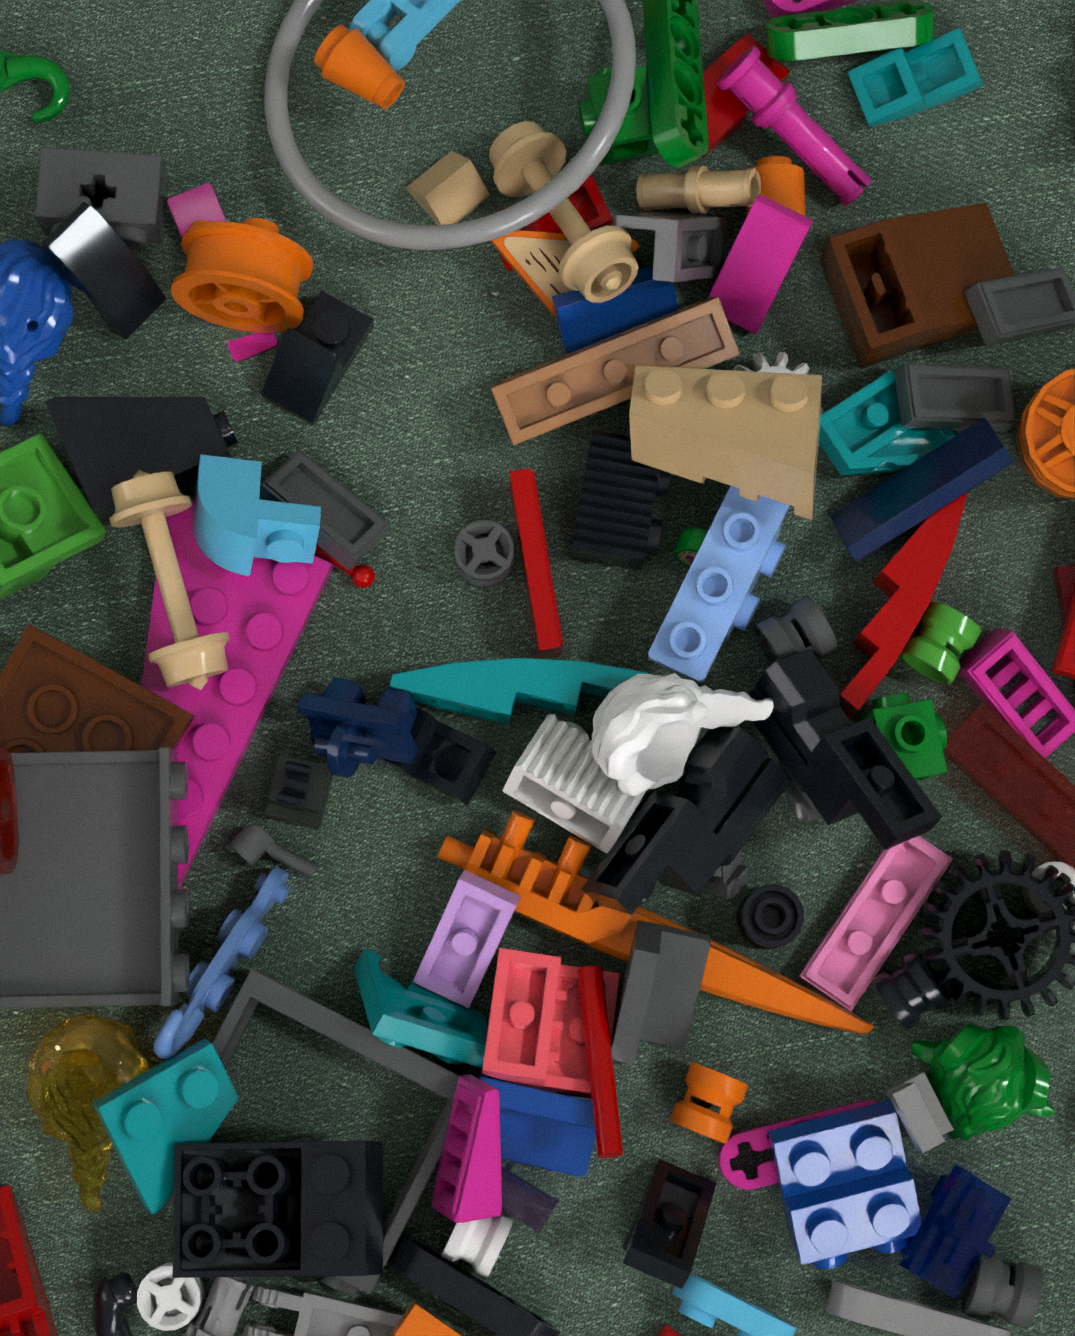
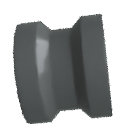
(488, 543)

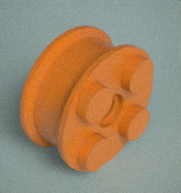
(242, 275)

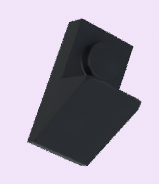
(316, 357)
(669, 1224)

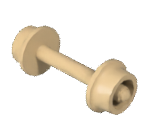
(600, 259)
(148, 501)

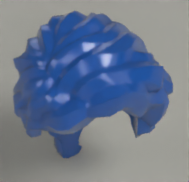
(32, 319)

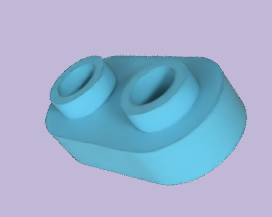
(707, 1302)

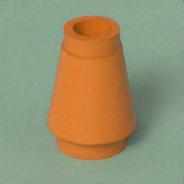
(358, 67)

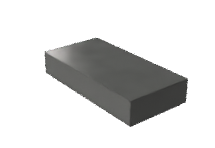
(1023, 306)
(954, 396)
(347, 524)

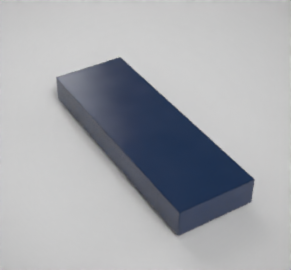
(921, 489)

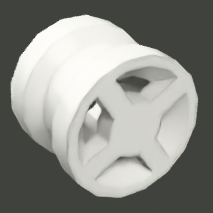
(478, 1243)
(164, 1305)

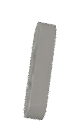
(902, 1315)

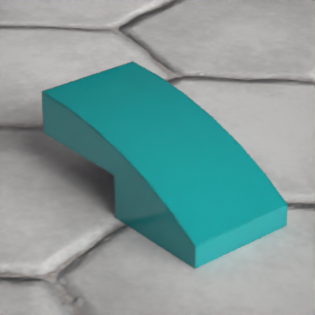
(916, 79)

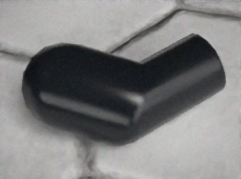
(108, 1300)

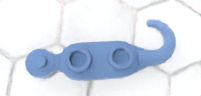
(211, 983)

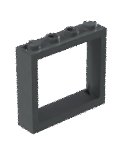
(263, 989)

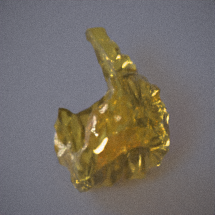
(67, 1073)

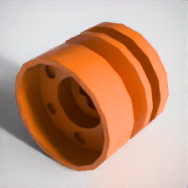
(1048, 436)

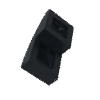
(104, 269)
(445, 758)

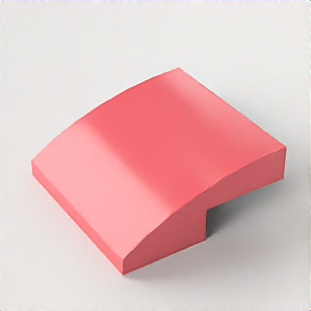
(538, 1023)

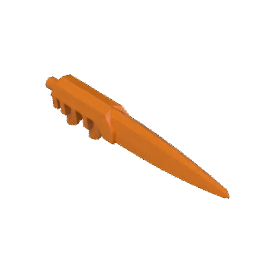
(555, 899)

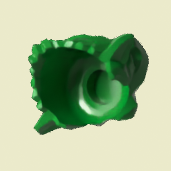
(985, 1078)

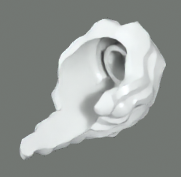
(654, 723)

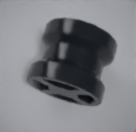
(911, 990)

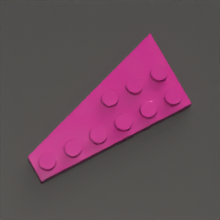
(264, 624)

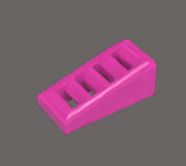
(985, 655)
(470, 1162)

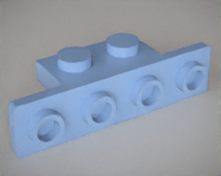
(720, 584)

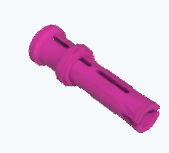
(775, 107)

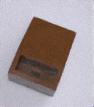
(907, 278)

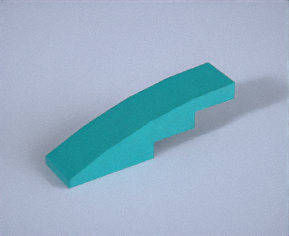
(494, 686)

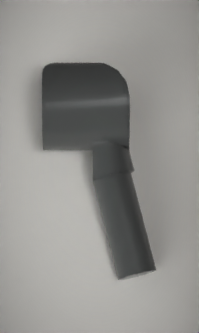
(254, 842)

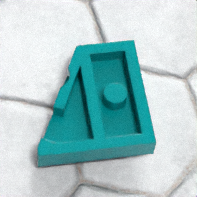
(867, 433)
(419, 1016)
(165, 1107)

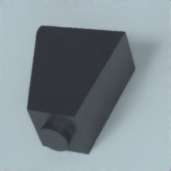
(122, 435)

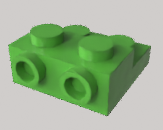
(40, 515)

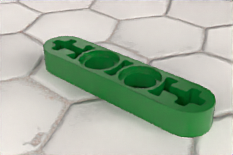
(675, 80)

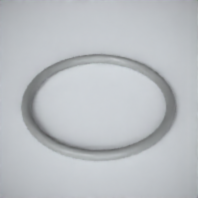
(457, 234)

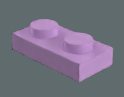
(466, 938)

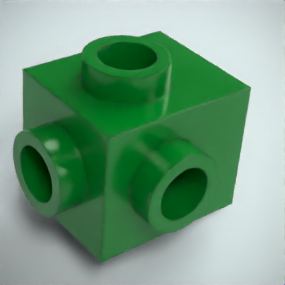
(635, 134)
(912, 732)

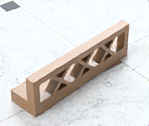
(605, 370)

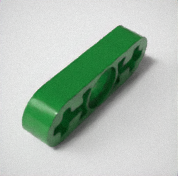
(850, 30)

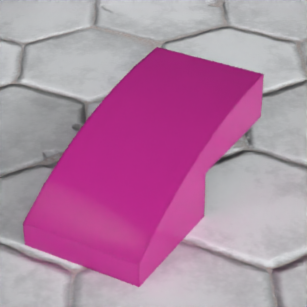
(759, 262)

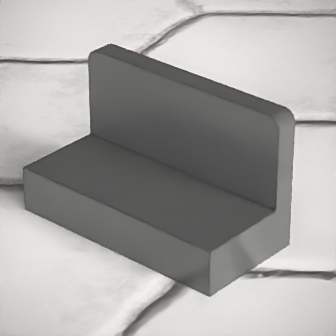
(685, 243)
(659, 989)

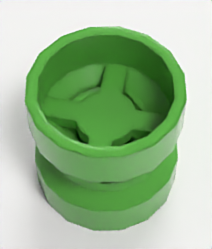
(940, 643)

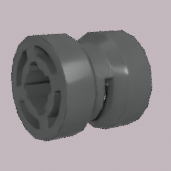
(795, 632)
(1003, 1290)

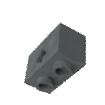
(132, 179)

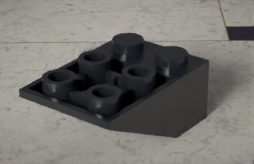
(278, 1209)

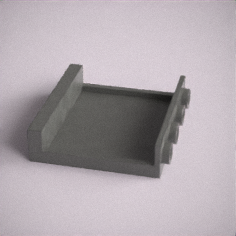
(96, 881)

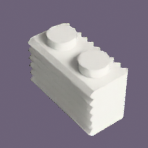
(568, 786)

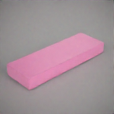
(874, 920)

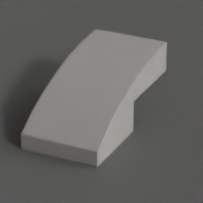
(919, 1111)

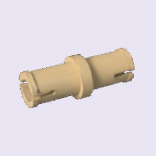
(698, 189)

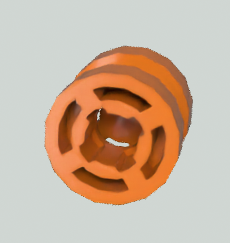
(713, 1089)

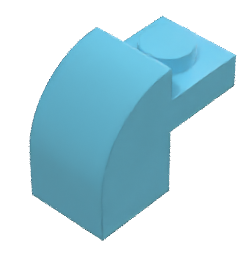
(237, 525)

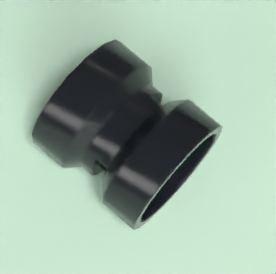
(761, 923)

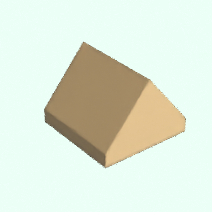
(449, 189)

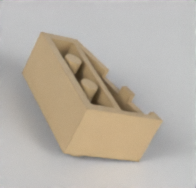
(730, 428)

